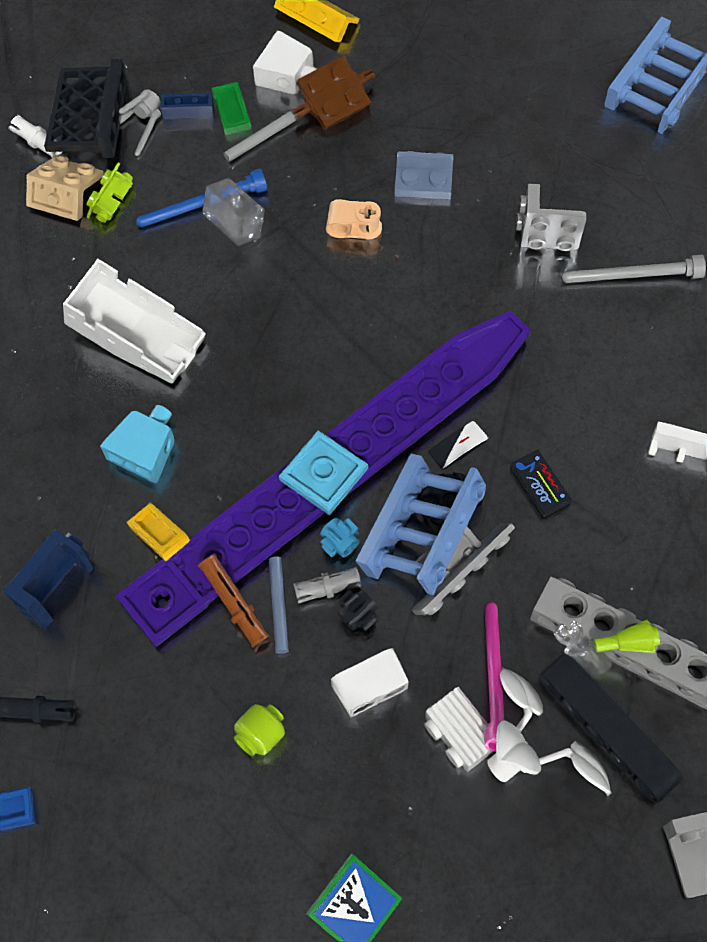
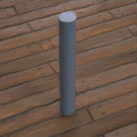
(278, 605)

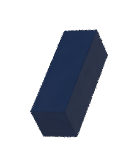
(187, 105)

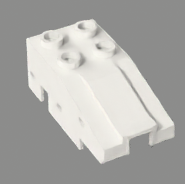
(132, 323)

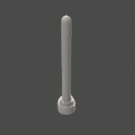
(693, 267)

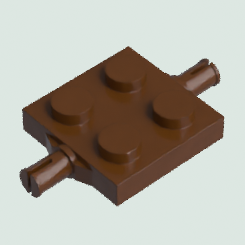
(333, 93)

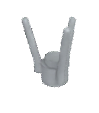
(143, 106)

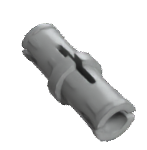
(327, 585)

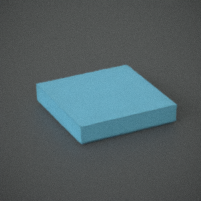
(323, 472)

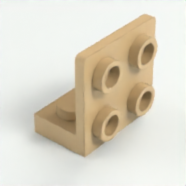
(59, 186)

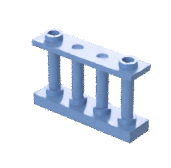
(647, 55)
(401, 504)

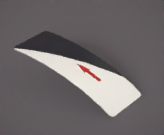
(457, 444)

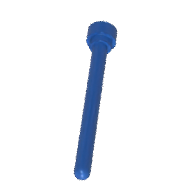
(252, 182)

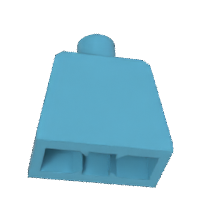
(141, 443)

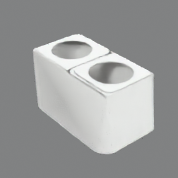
(370, 682)

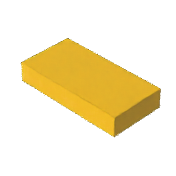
(158, 531)

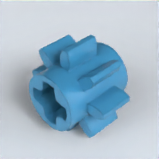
(340, 537)

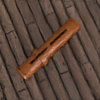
(233, 600)

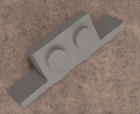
(468, 556)

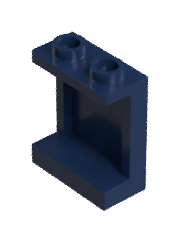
(44, 573)

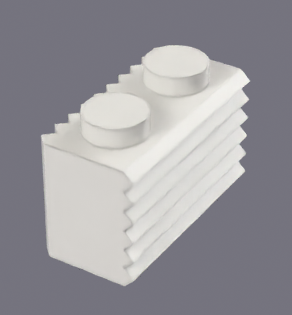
(460, 728)

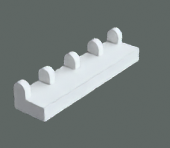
(678, 440)

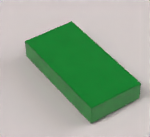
(231, 108)

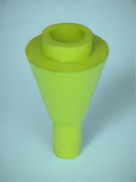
(637, 638)

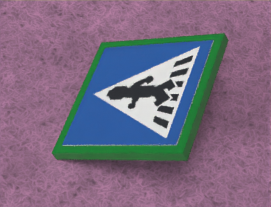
(354, 903)

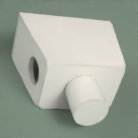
(283, 64)

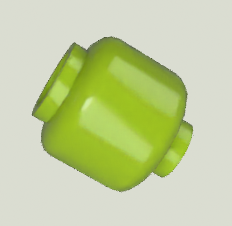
(259, 729)

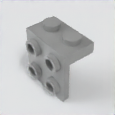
(548, 226)

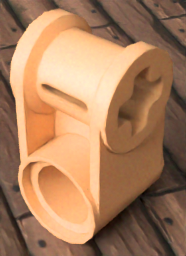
(351, 218)

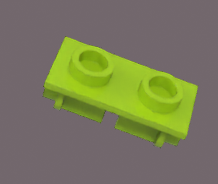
(113, 184)

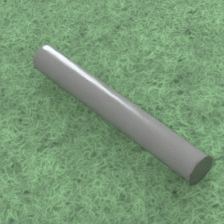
(259, 136)

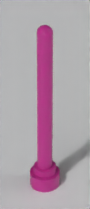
(494, 670)

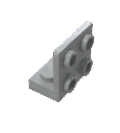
(689, 851)

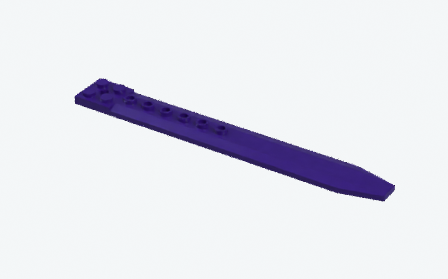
(276, 513)

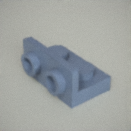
(424, 175)

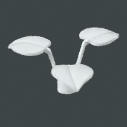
(515, 753)

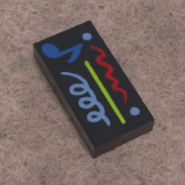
(540, 483)

